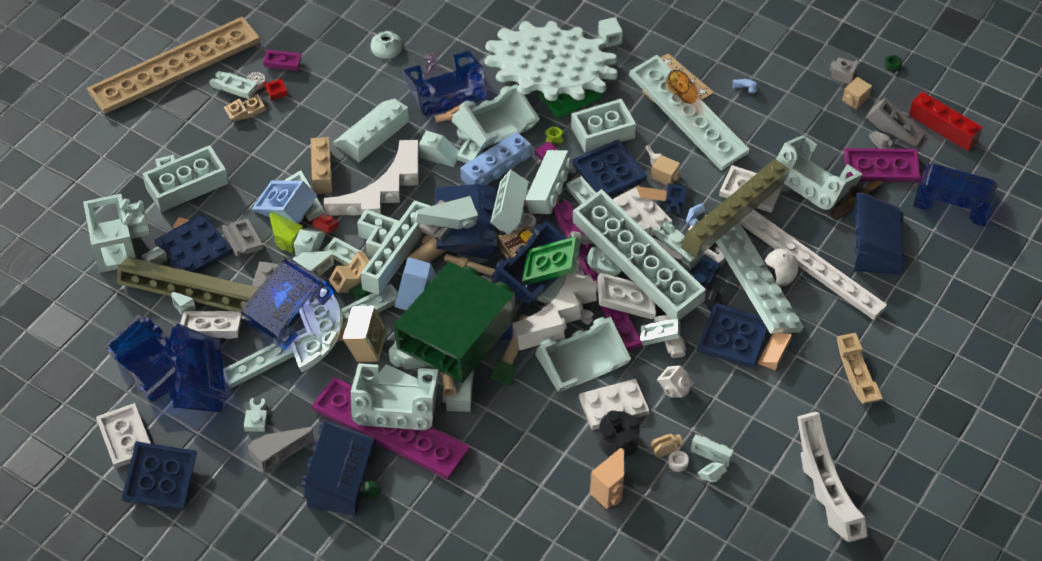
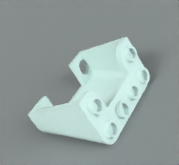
(497, 118)
(812, 180)
(583, 355)
(393, 403)

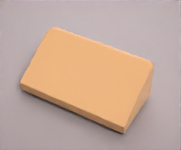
(775, 350)

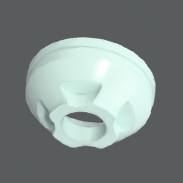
(386, 49)

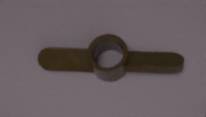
(848, 204)

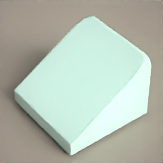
(155, 256)
(182, 303)

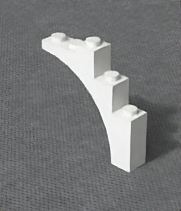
(384, 190)
(564, 308)
(817, 464)

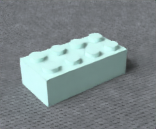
(185, 178)

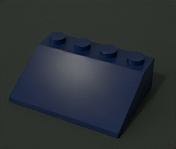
(482, 237)

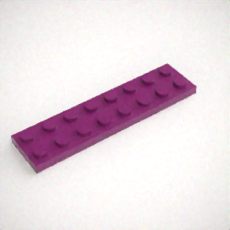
(426, 448)

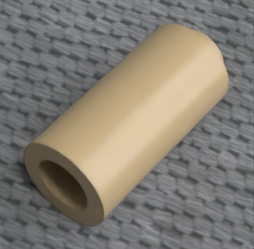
(426, 252)

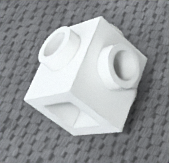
(675, 381)

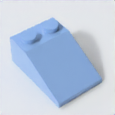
(286, 199)

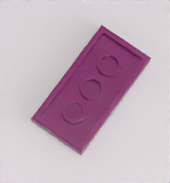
(884, 164)

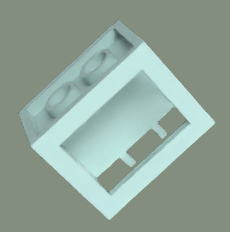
(113, 239)

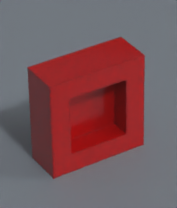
(276, 89)
(325, 223)

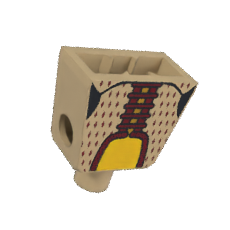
(510, 243)

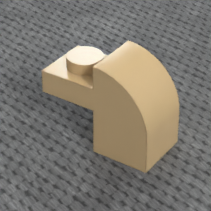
(349, 276)

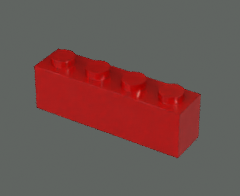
(945, 121)

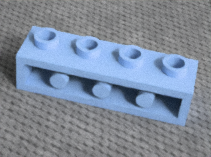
(496, 160)

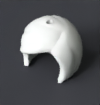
(785, 266)

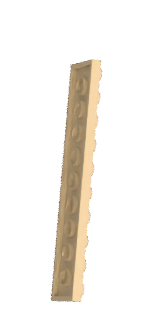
(173, 65)

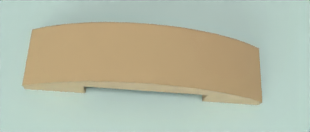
(856, 369)

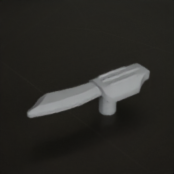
(881, 140)

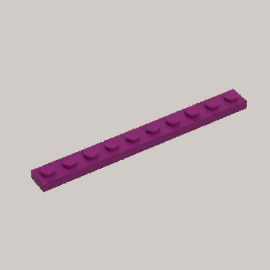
(564, 215)

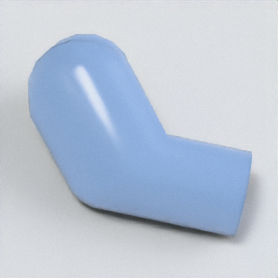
(745, 83)
(691, 219)

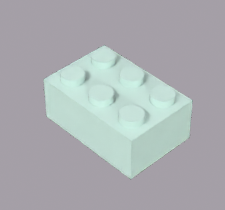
(603, 125)

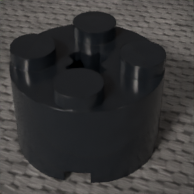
(619, 431)

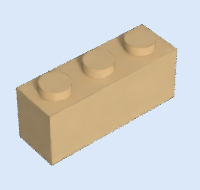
(321, 165)

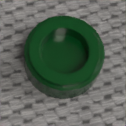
(893, 63)
(370, 489)

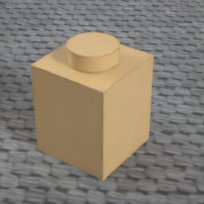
(856, 93)
(665, 170)

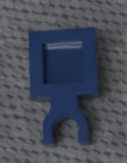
(675, 197)

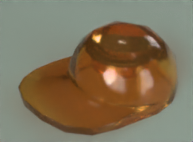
(681, 85)

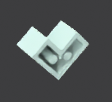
(375, 229)

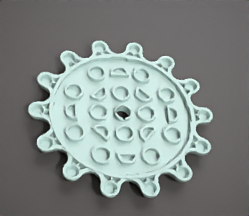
(528, 60)

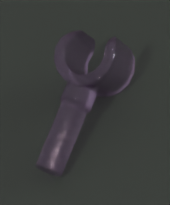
(431, 59)

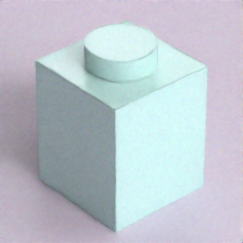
(610, 32)

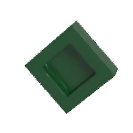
(357, 292)
(503, 373)

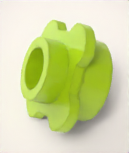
(554, 135)

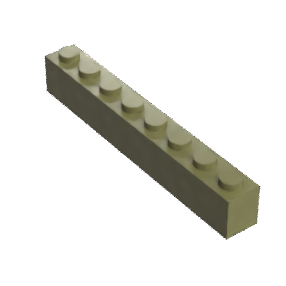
(734, 208)
(197, 286)

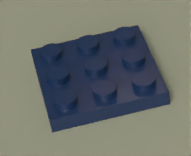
(609, 168)
(194, 245)
(733, 335)
(159, 476)

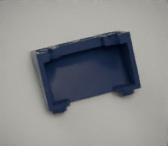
(877, 235)

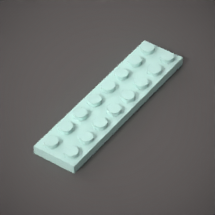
(693, 119)
(758, 282)

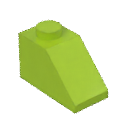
(284, 232)

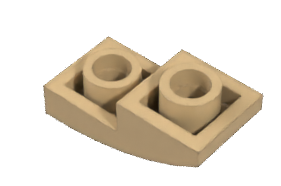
(242, 110)

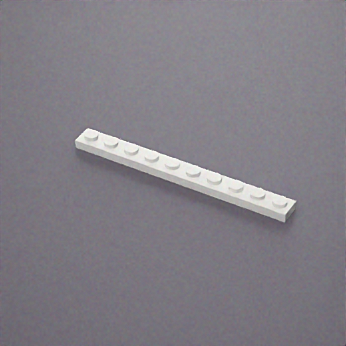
(815, 265)

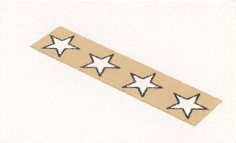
(702, 89)

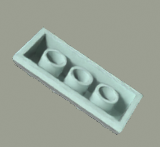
(373, 129)

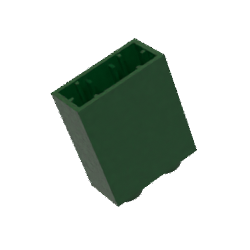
(456, 321)

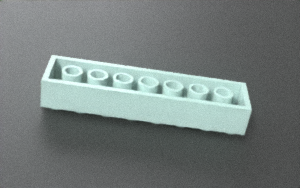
(638, 255)

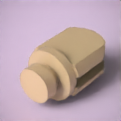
(666, 444)

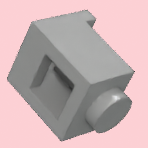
(843, 70)

